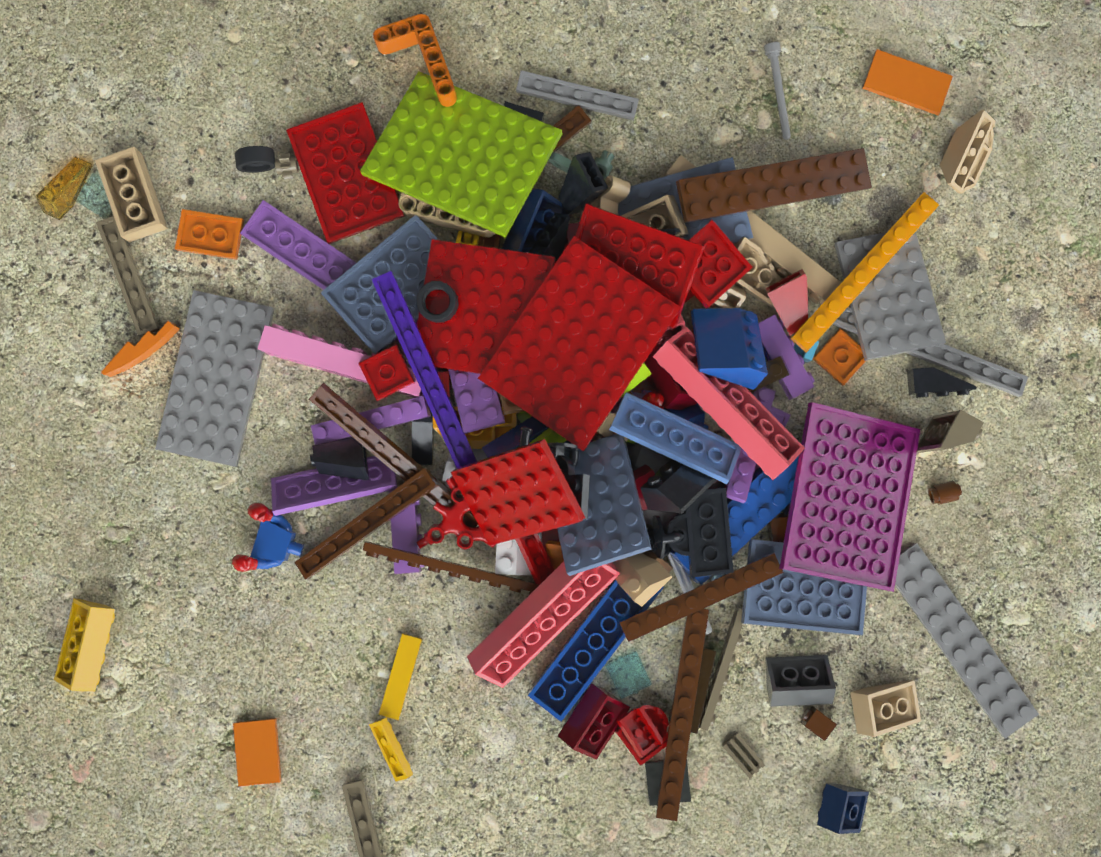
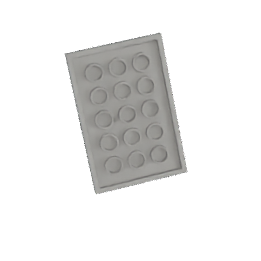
(898, 305)

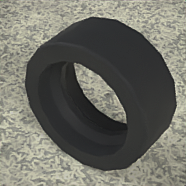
(255, 159)
(421, 305)

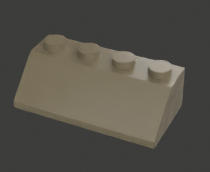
(950, 431)

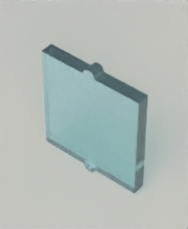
(94, 197)
(628, 675)

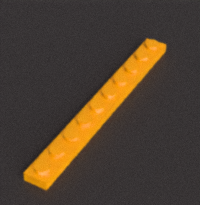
(864, 272)

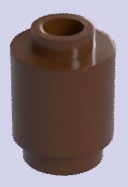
(944, 492)

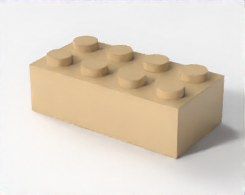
(131, 194)

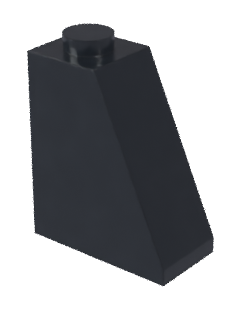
(582, 184)
(341, 459)

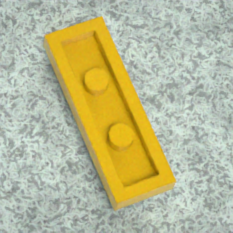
(391, 749)

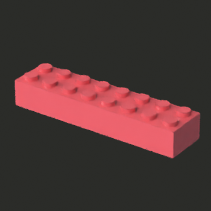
(731, 407)
(538, 622)

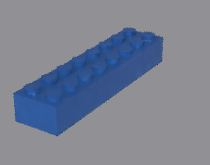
(763, 503)
(585, 652)

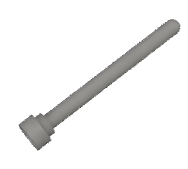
(772, 51)

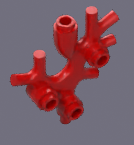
(453, 522)

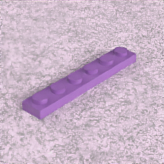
(380, 417)
(741, 478)

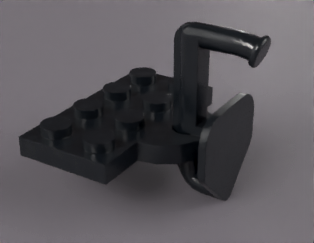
(577, 482)
(703, 536)

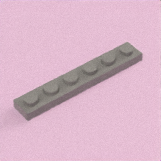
(576, 94)

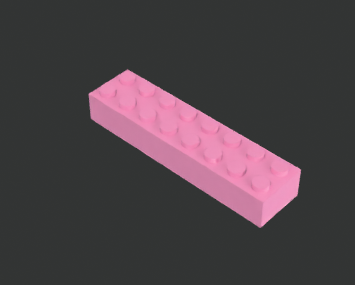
(320, 355)

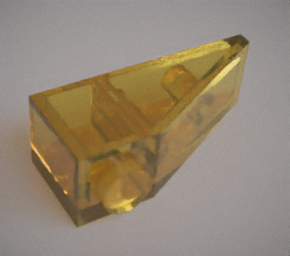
(64, 188)

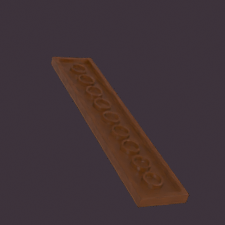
(773, 185)

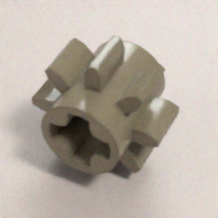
(286, 165)

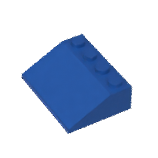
(729, 345)

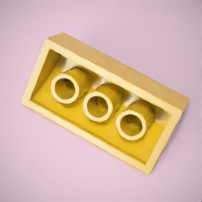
(84, 645)

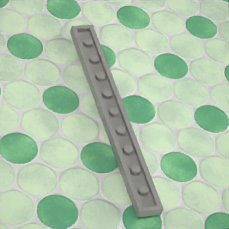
(958, 362)

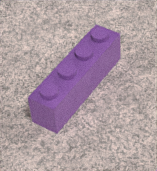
(778, 344)
(405, 535)

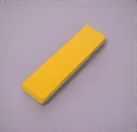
(400, 676)

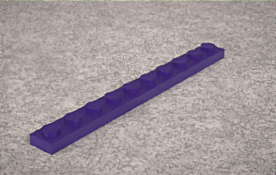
(424, 369)

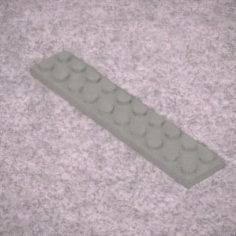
(962, 642)

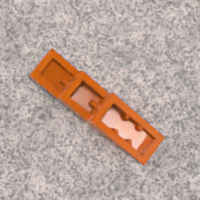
(133, 353)

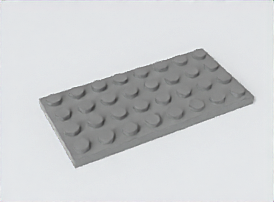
(214, 379)

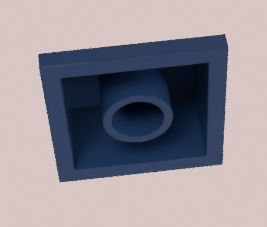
(842, 808)

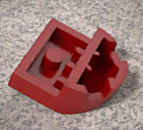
(644, 728)

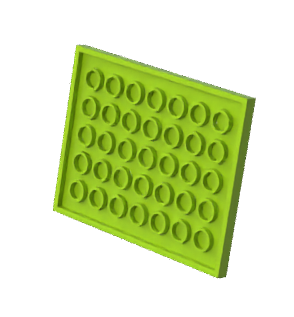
(462, 157)

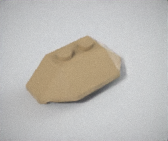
(968, 152)

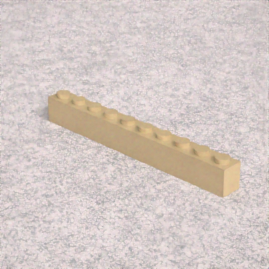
(780, 251)

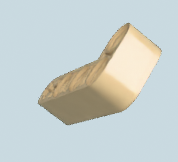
(617, 191)

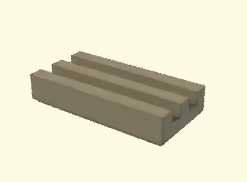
(755, 768)

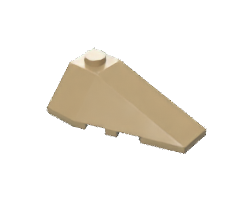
(760, 276)
(641, 577)

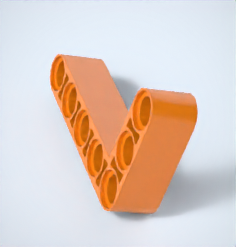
(419, 31)

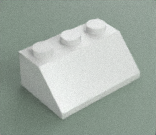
(510, 559)

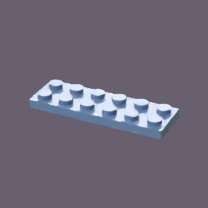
(676, 438)

